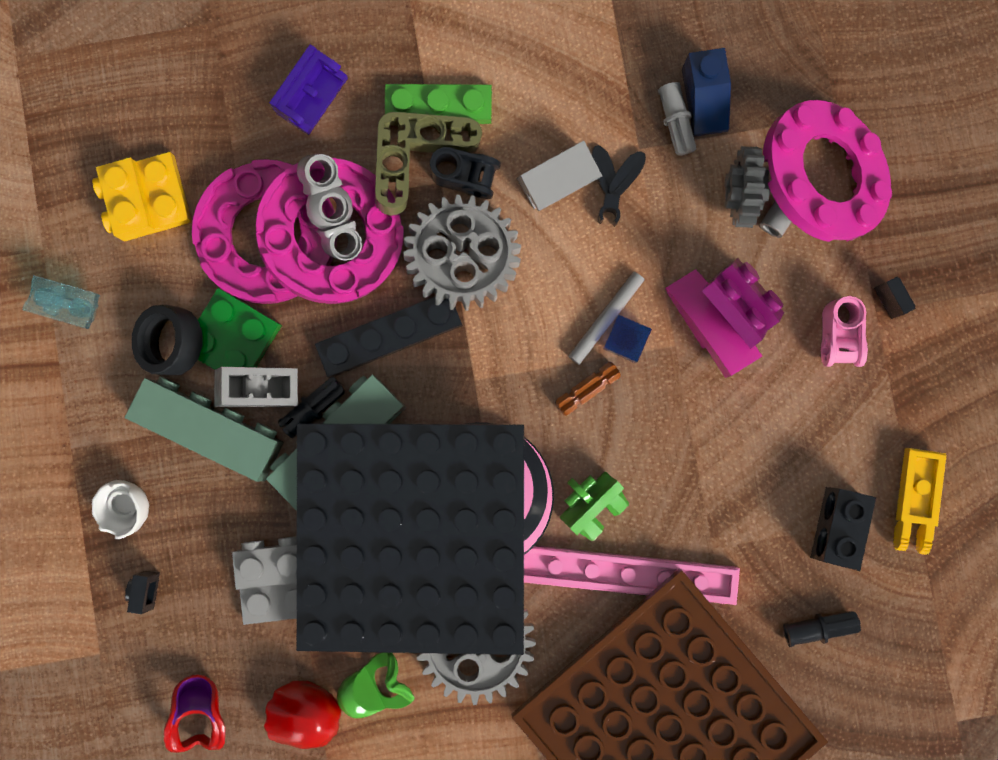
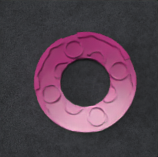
(798, 197)
(214, 225)
(310, 279)

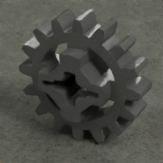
(747, 187)

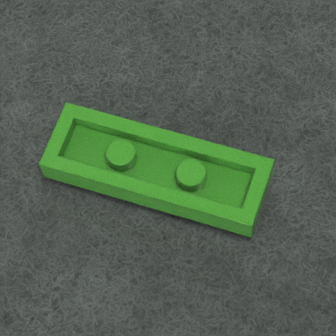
(441, 99)

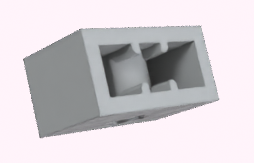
(255, 387)

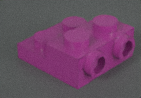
(744, 301)

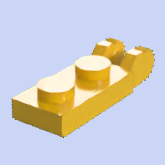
(919, 498)

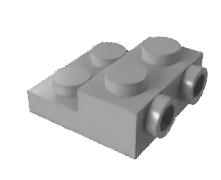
(267, 580)

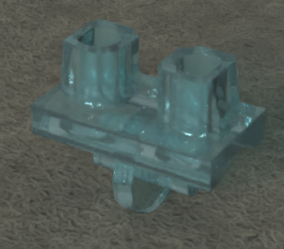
(62, 302)

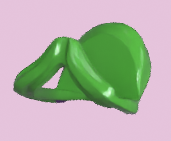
(359, 693)

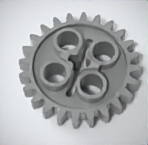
(439, 274)
(492, 674)

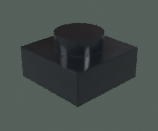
(142, 592)

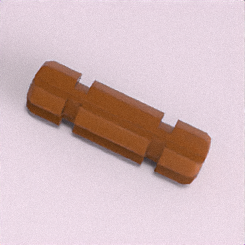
(588, 388)

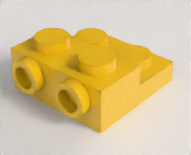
(141, 196)

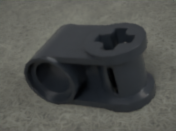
(467, 172)

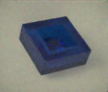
(627, 339)

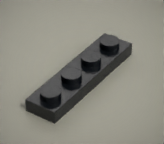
(386, 336)

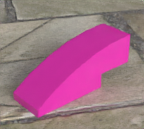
(710, 326)

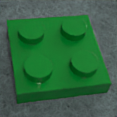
(234, 333)

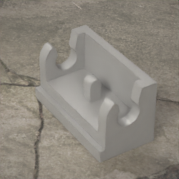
(559, 176)

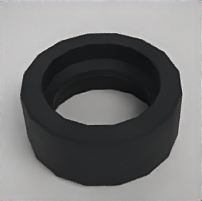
(146, 340)

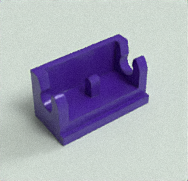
(308, 90)

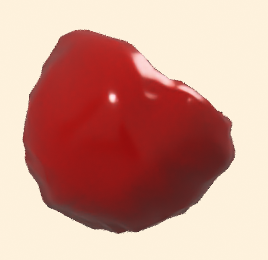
(302, 715)

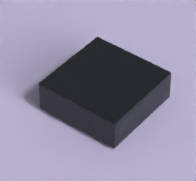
(895, 297)

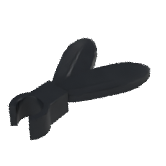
(614, 183)

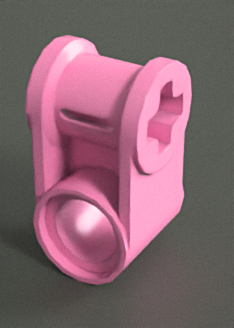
(843, 335)

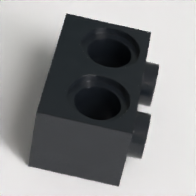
(843, 528)

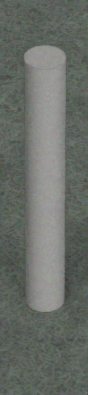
(606, 318)

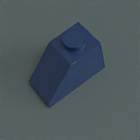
(708, 91)

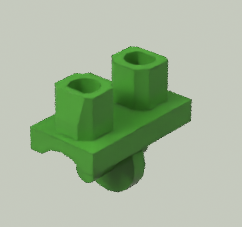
(589, 500)

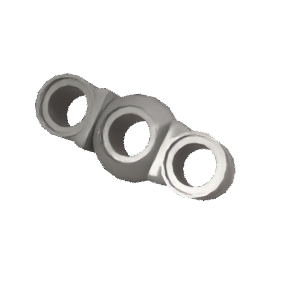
(317, 193)

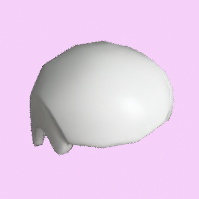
(120, 508)

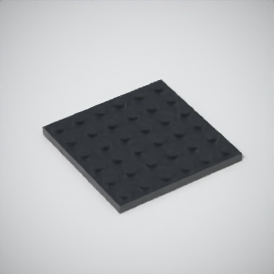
(410, 538)

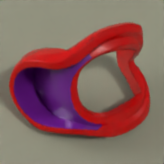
(194, 696)

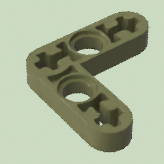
(411, 140)

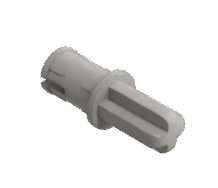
(677, 118)

